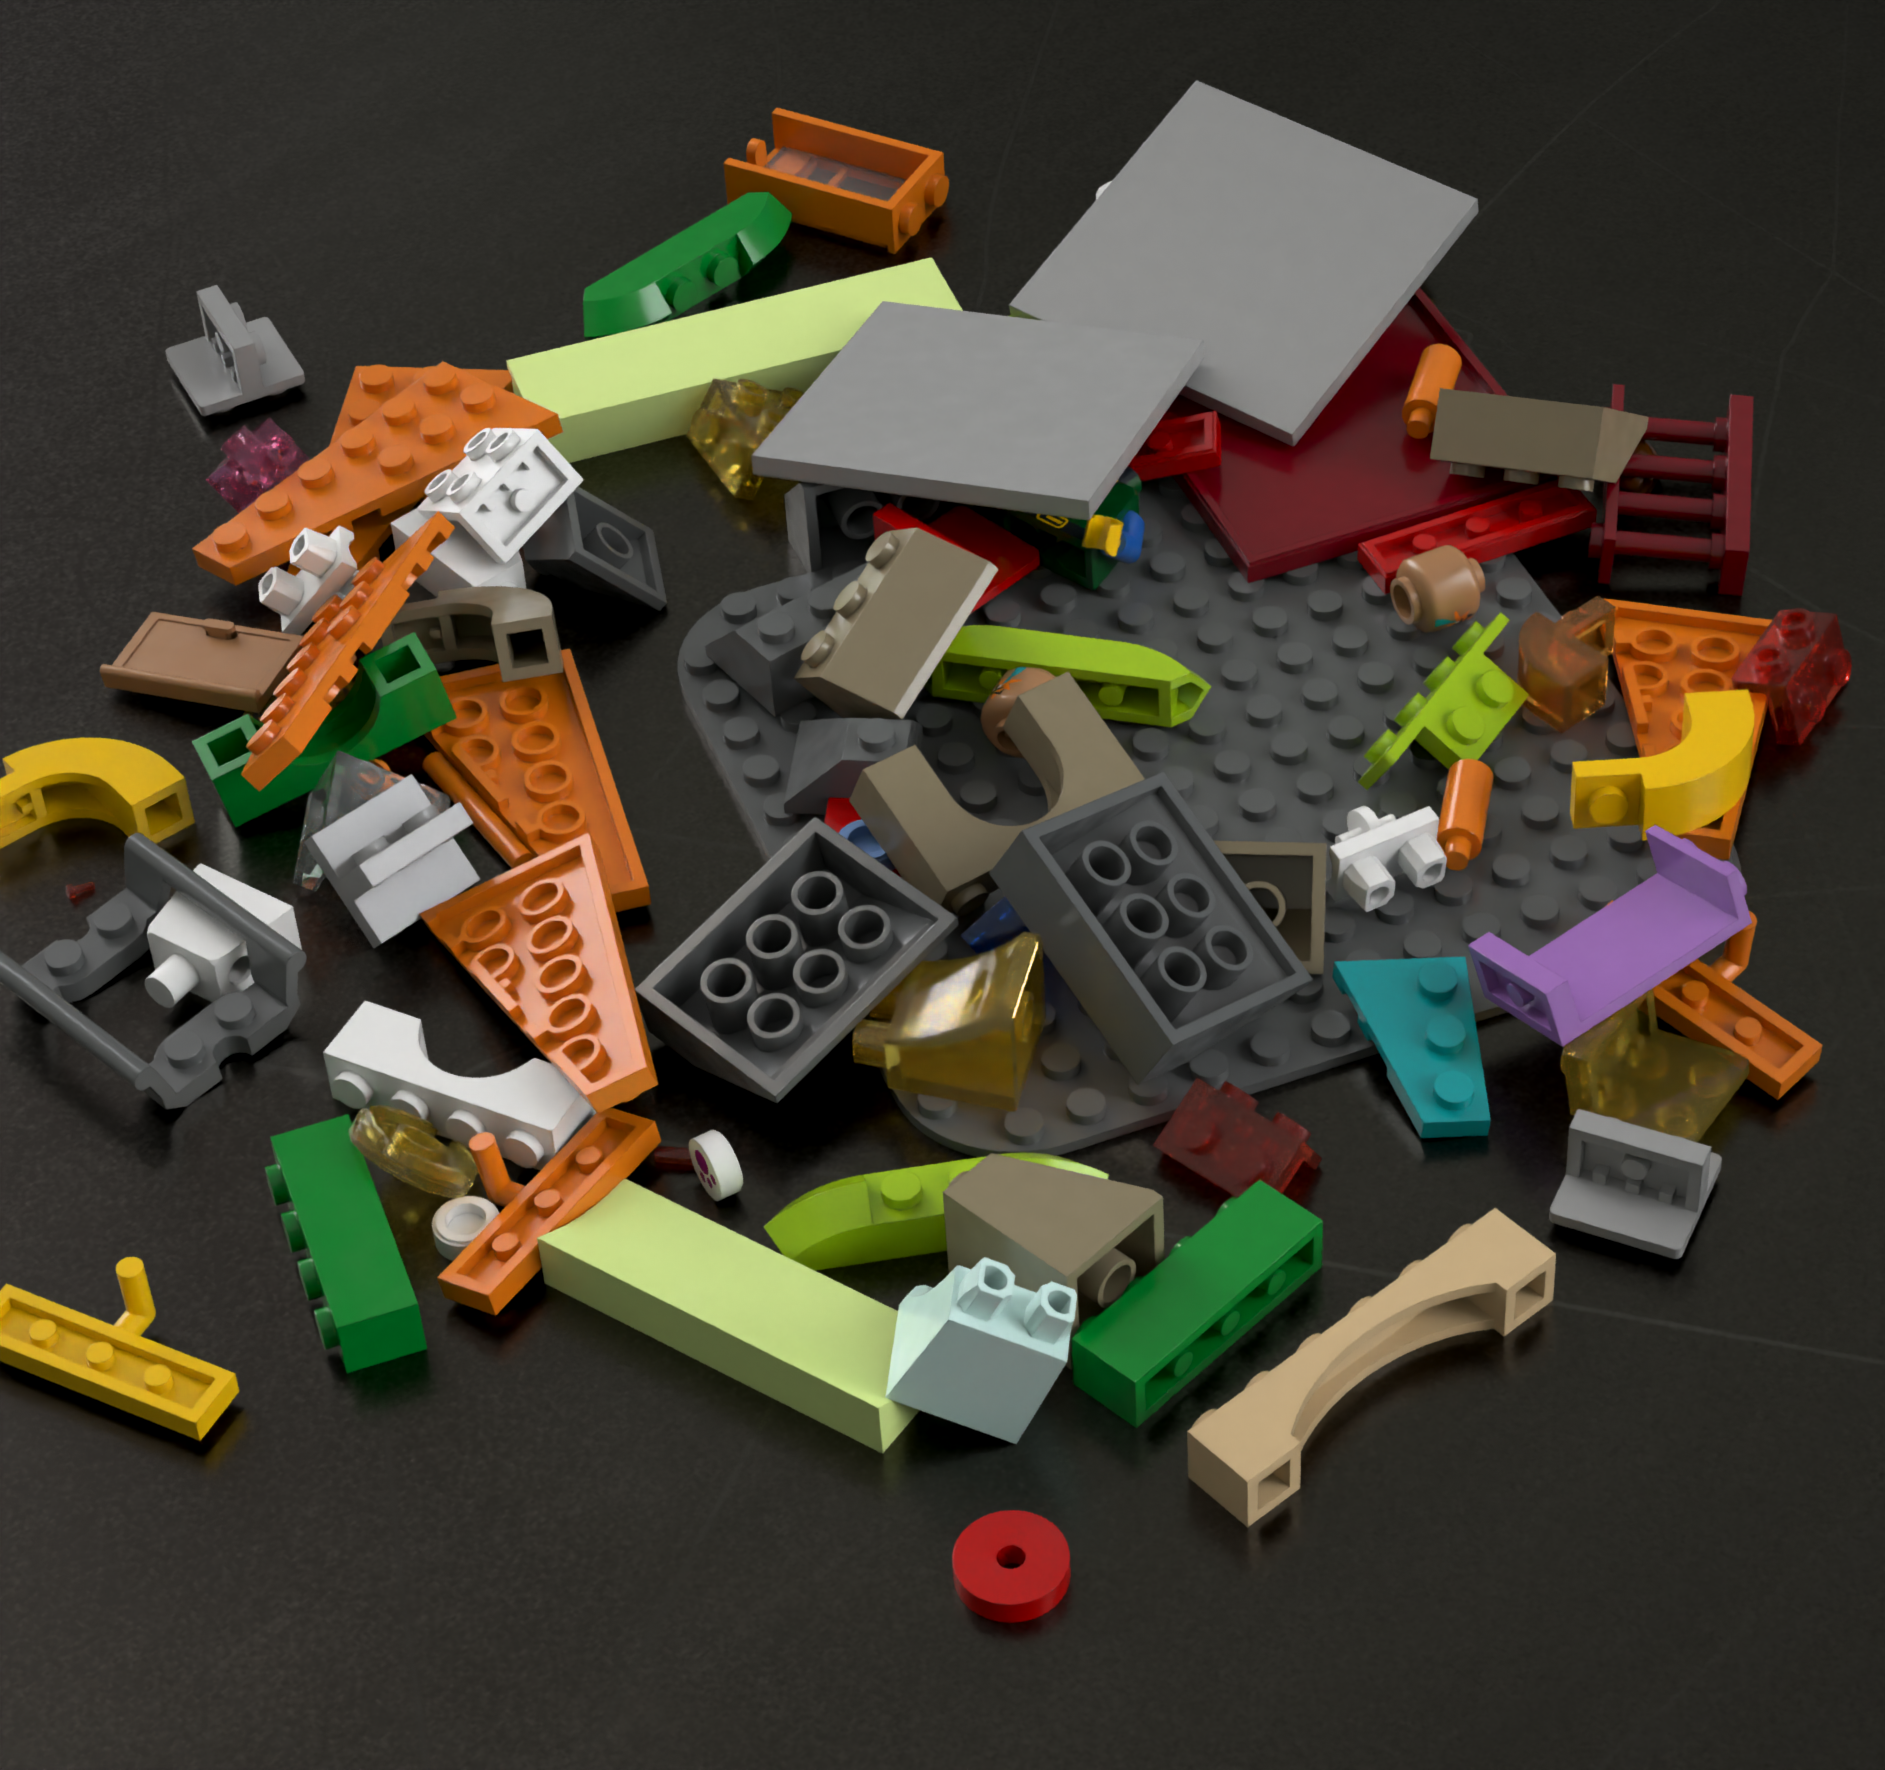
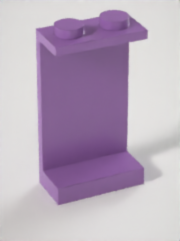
(1622, 947)

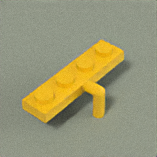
(115, 1360)

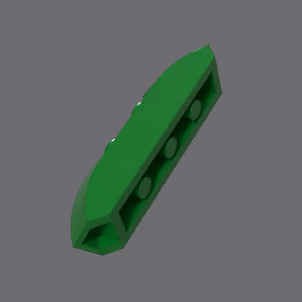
(686, 267)

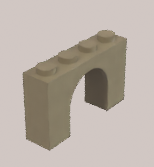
(950, 850)

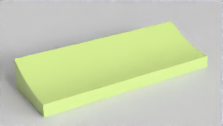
(733, 1308)

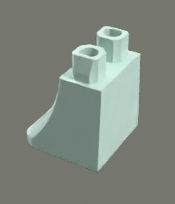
(981, 1348)

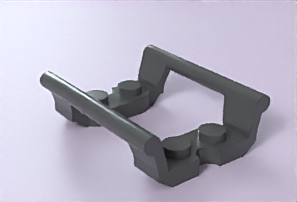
(117, 937)

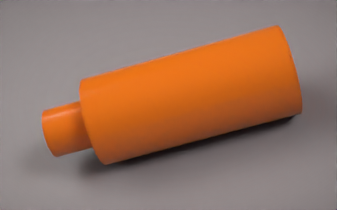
(1436, 370)
(1464, 812)

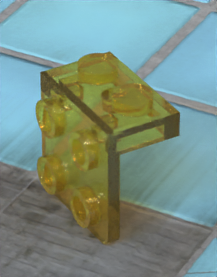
(732, 427)
(1650, 1075)

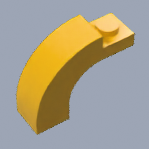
(94, 781)
(1678, 787)

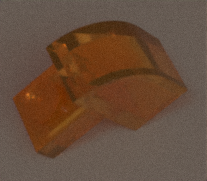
(1566, 663)

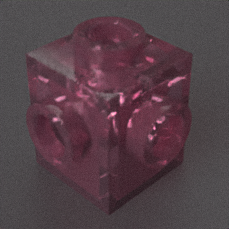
(255, 463)

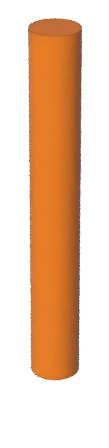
(481, 814)

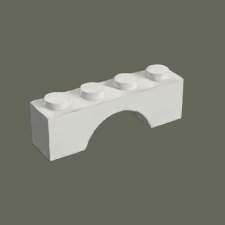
(385, 1062)

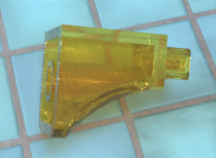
(962, 1026)

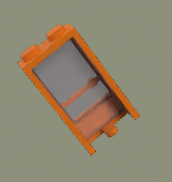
(843, 179)

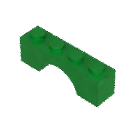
(389, 705)

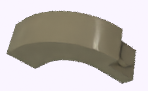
(485, 624)

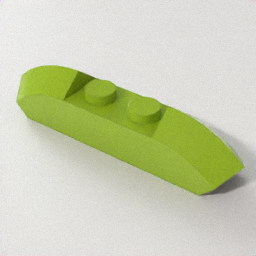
(1116, 676)
(880, 1214)

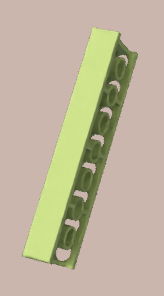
(654, 377)

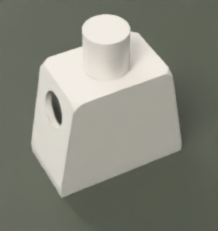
(202, 954)

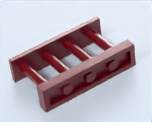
(1724, 512)

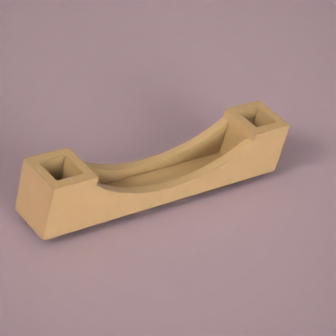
(1477, 1281)

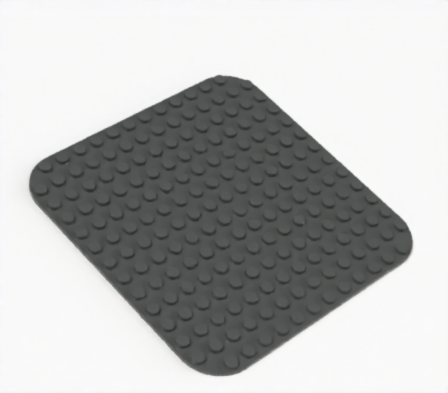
(1299, 693)

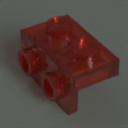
(1799, 669)
(1231, 1144)

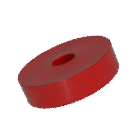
(1017, 1592)

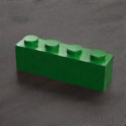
(347, 1245)
(1196, 1302)

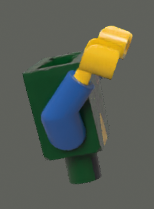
(1085, 548)

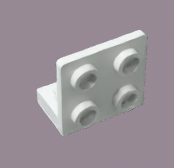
(502, 488)

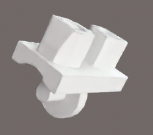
(325, 571)
(1382, 849)

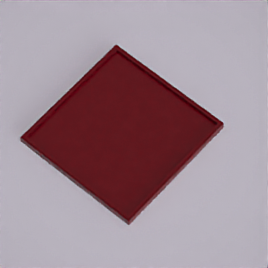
(1350, 471)

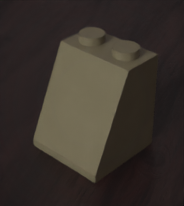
(1055, 1229)

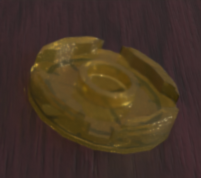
(409, 1151)

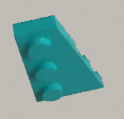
(1427, 1037)

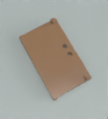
(203, 661)

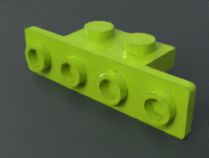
(1461, 713)

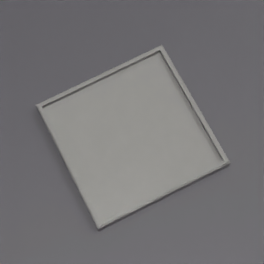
(1259, 245)
(981, 410)

